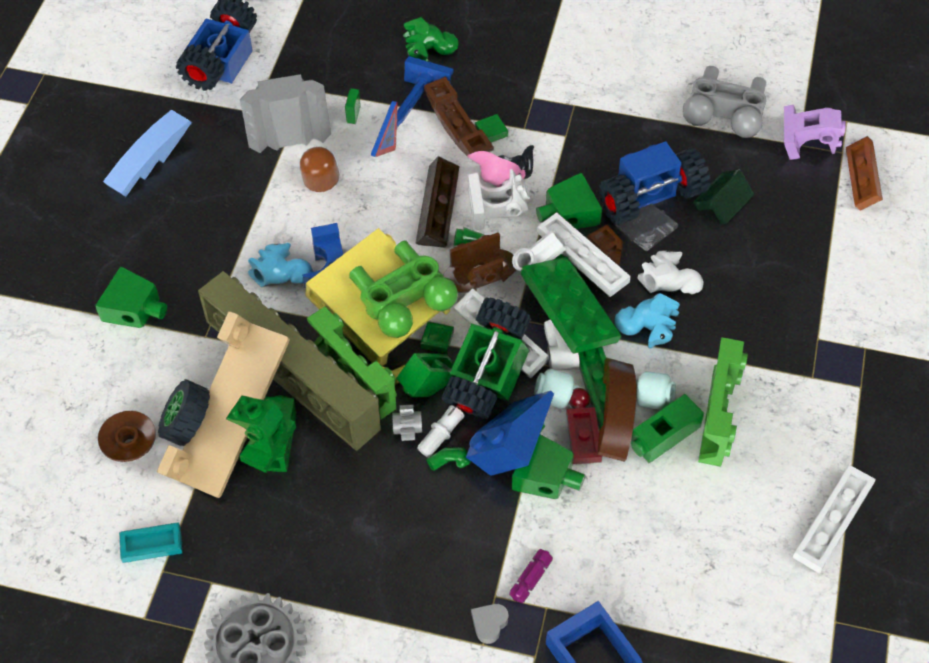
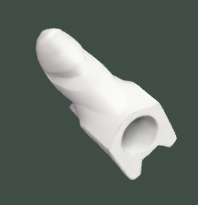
(665, 276)

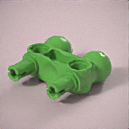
(404, 288)

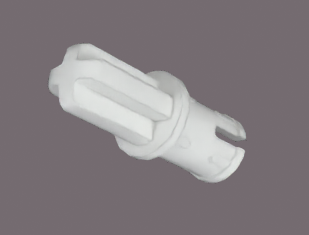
(440, 431)

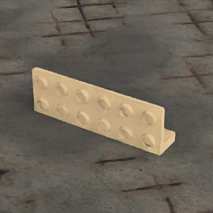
(244, 371)

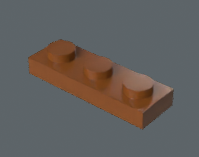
(864, 173)

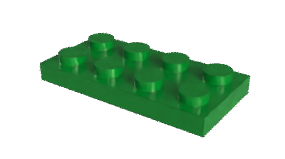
(570, 305)

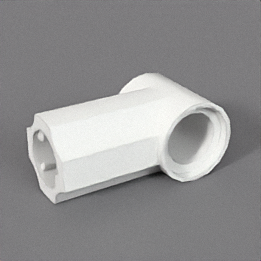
(543, 250)
(558, 351)

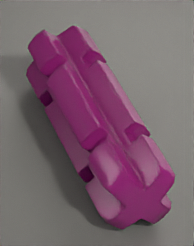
(531, 576)

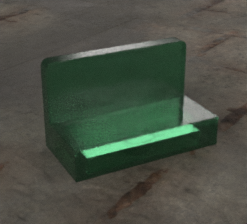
(726, 195)

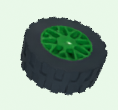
(184, 412)

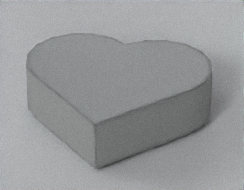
(489, 621)

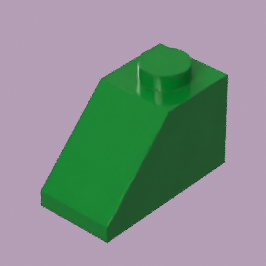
(425, 374)

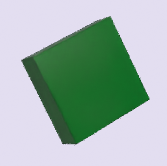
(352, 106)
(493, 128)
(437, 337)

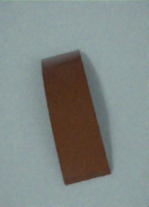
(454, 118)
(619, 410)

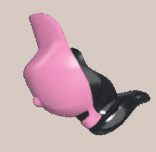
(497, 168)

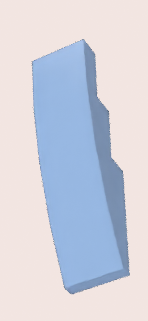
(146, 151)

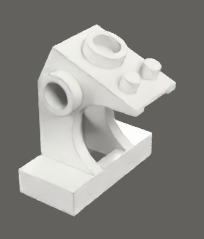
(481, 197)

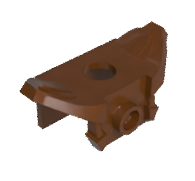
(486, 251)

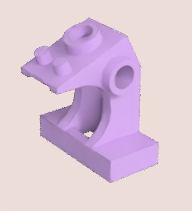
(798, 131)

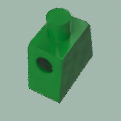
(573, 202)
(130, 300)
(547, 471)

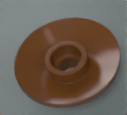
(122, 427)

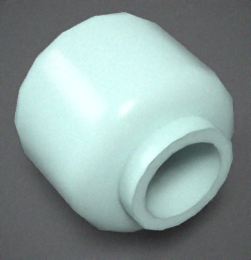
(559, 383)
(655, 390)

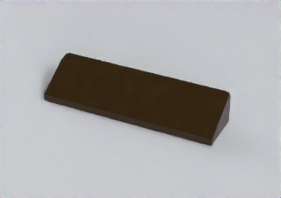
(437, 203)

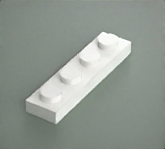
(586, 256)
(469, 307)
(834, 519)

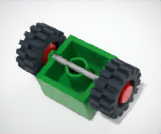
(488, 359)

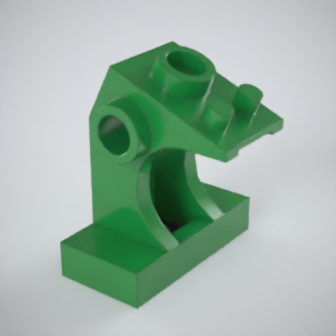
(261, 421)

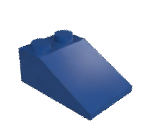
(510, 436)

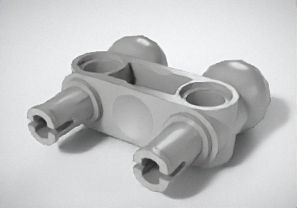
(728, 101)

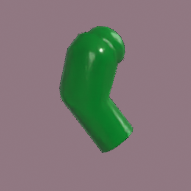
(447, 455)

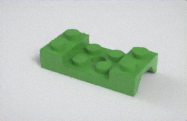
(334, 344)
(718, 431)

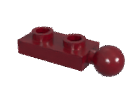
(583, 428)

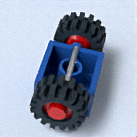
(219, 45)
(652, 178)

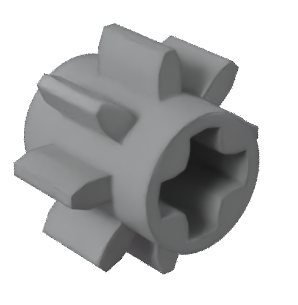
(407, 422)

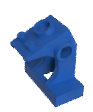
(325, 246)

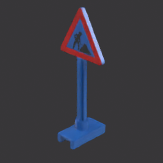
(416, 72)

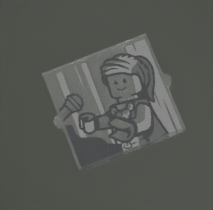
(648, 227)

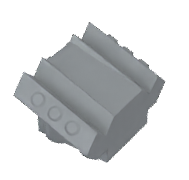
(285, 113)

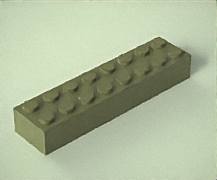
(304, 370)

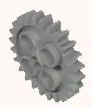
(242, 621)

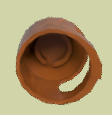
(319, 169)

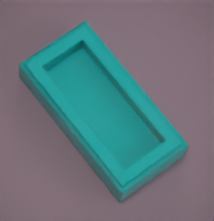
(150, 542)

